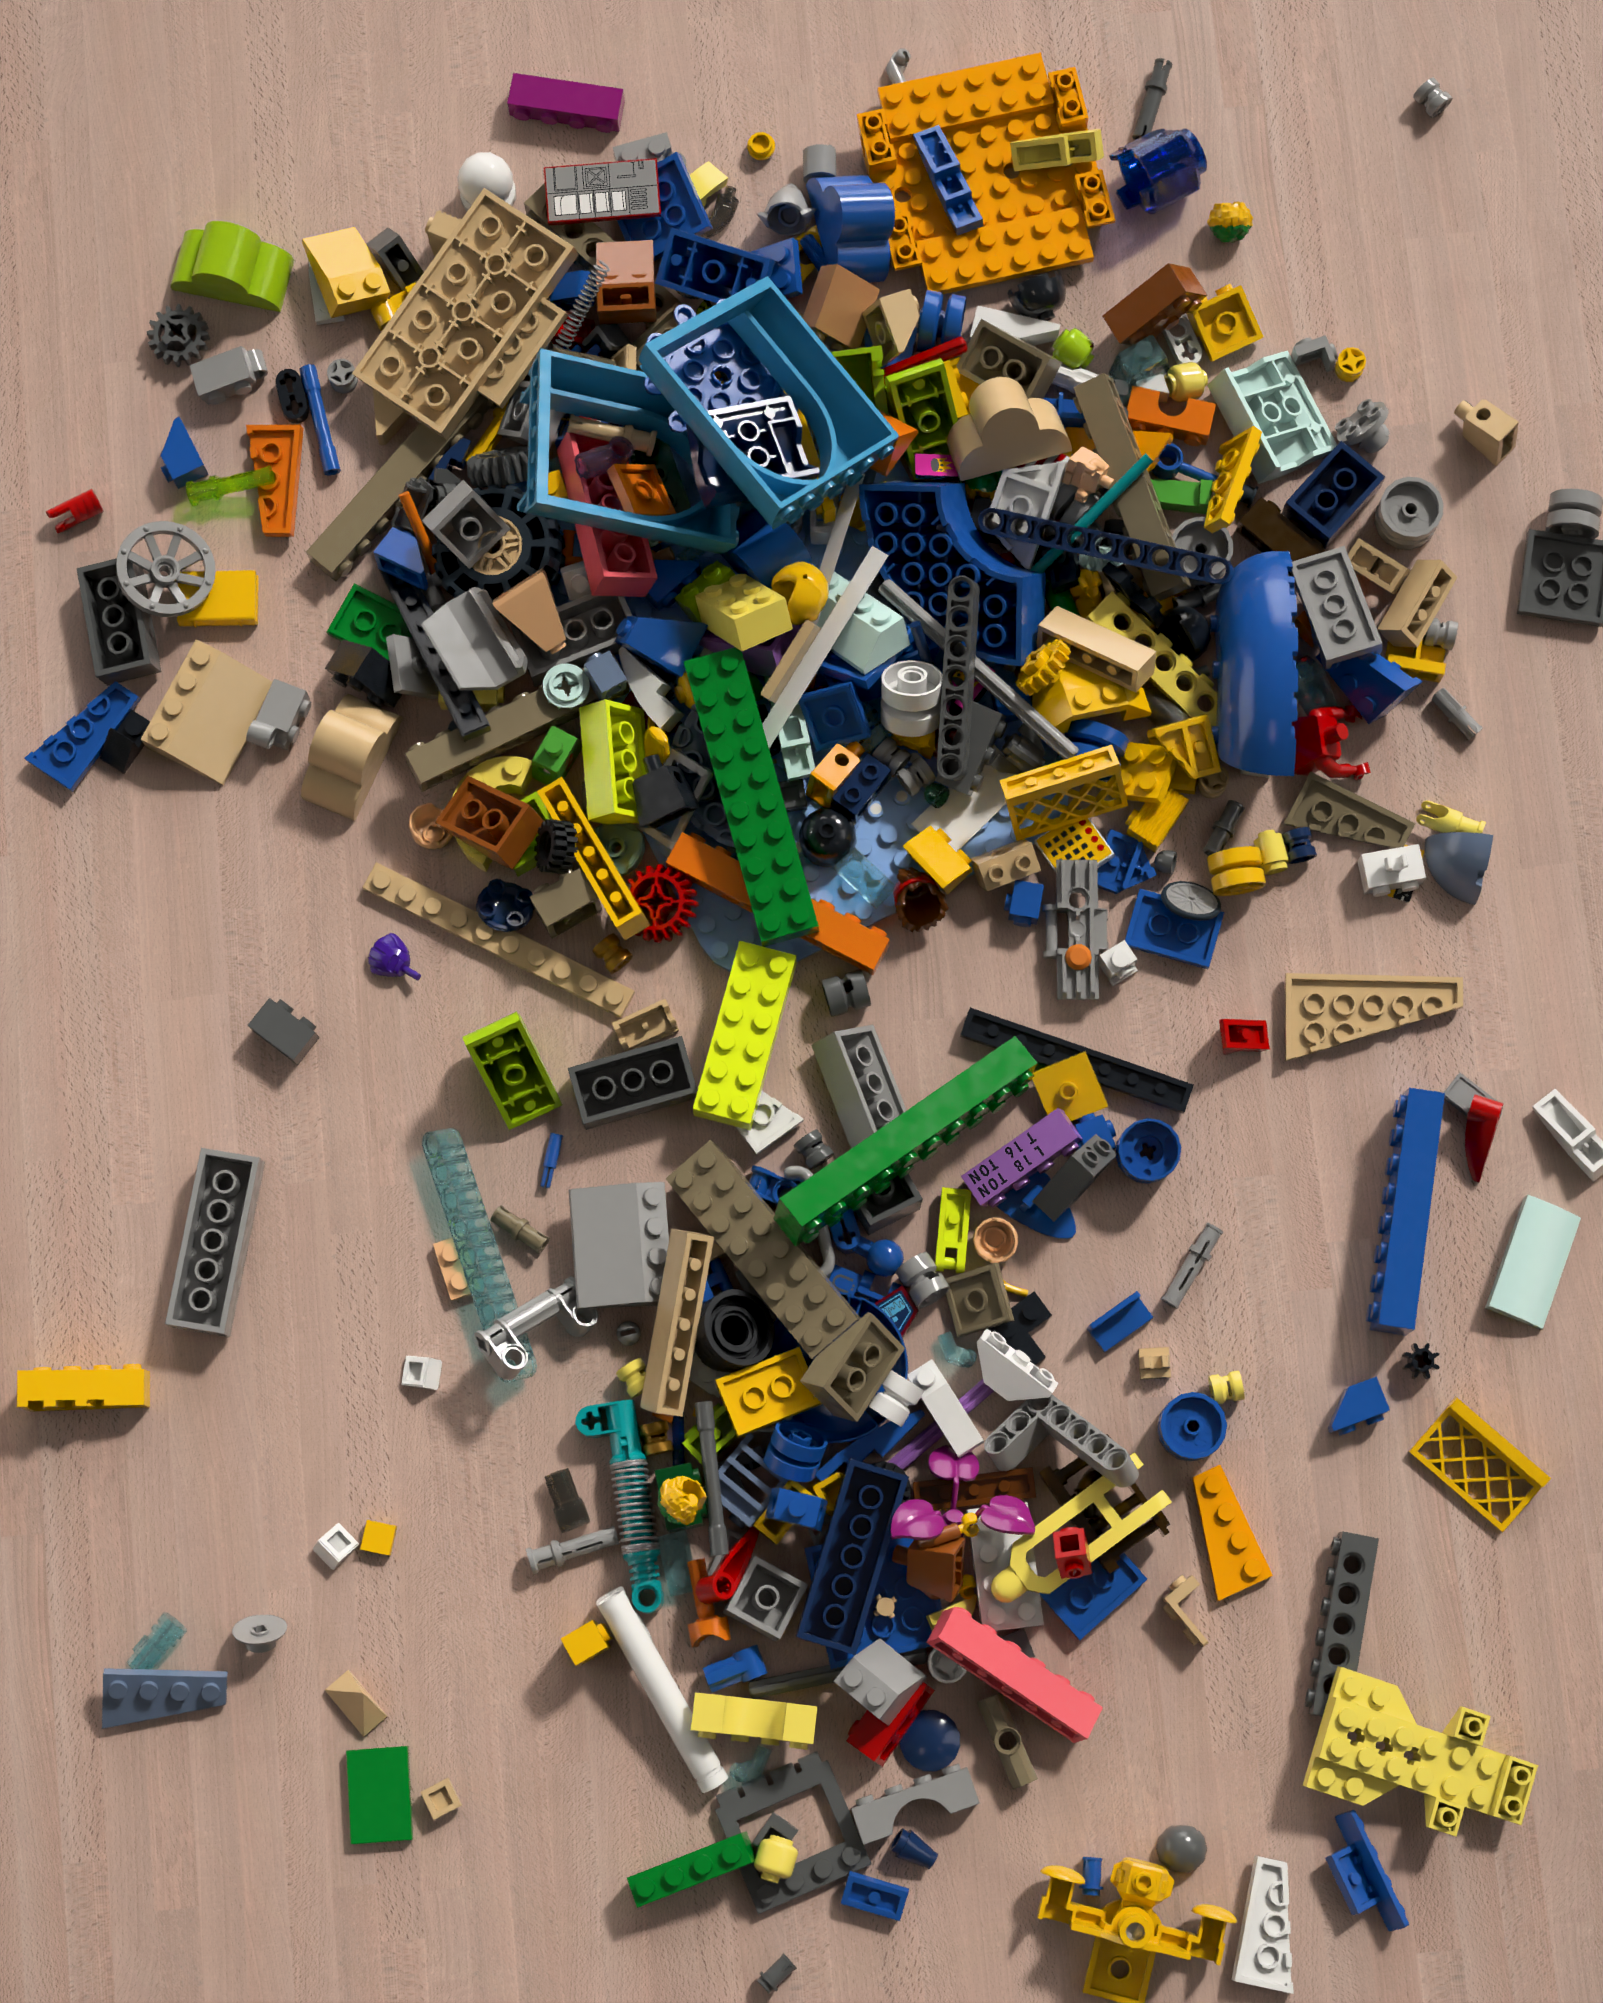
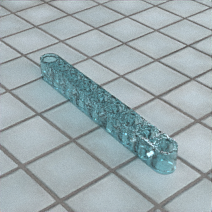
(472, 1234)

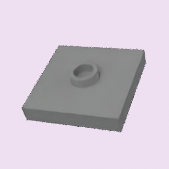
(408, 668)

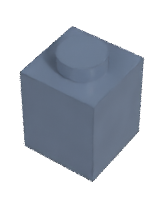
(605, 675)

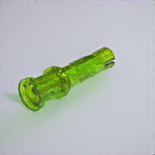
(217, 487)

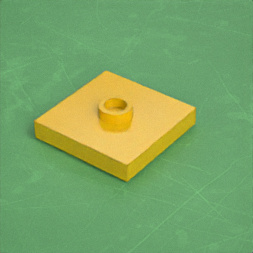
(1070, 1087)

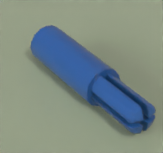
(551, 1158)

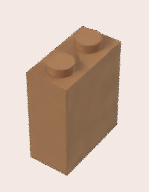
(837, 307)

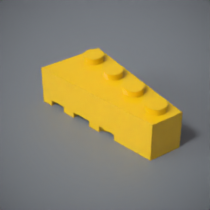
(83, 1389)

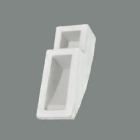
(649, 691)
(1572, 1133)

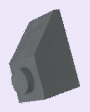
(395, 258)

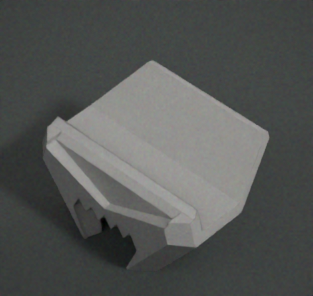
(475, 642)

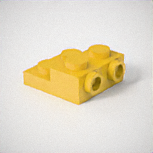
(1225, 322)

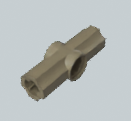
(1015, 1760)

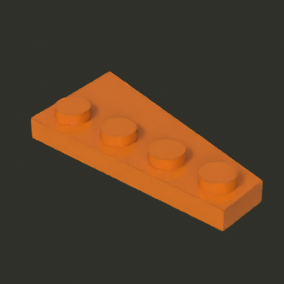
(281, 449)

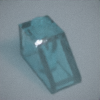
(1313, 686)

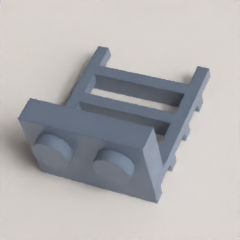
(742, 1506)

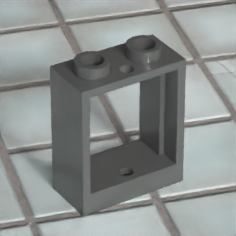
(1075, 1177)

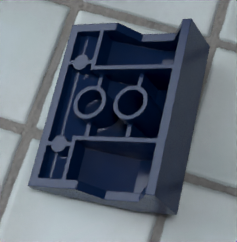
(765, 433)

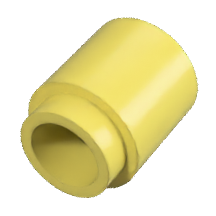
(1272, 852)

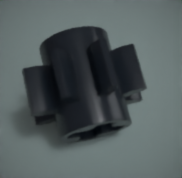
(1412, 1364)

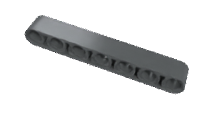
(951, 665)

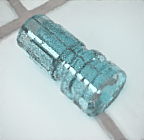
(154, 1646)

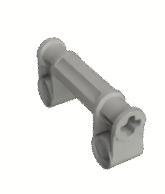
(502, 1336)

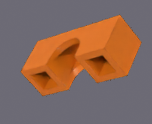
(1190, 426)

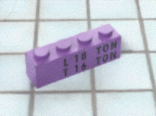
(1022, 1158)

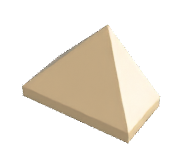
(356, 1703)

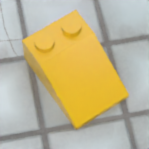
(345, 271)

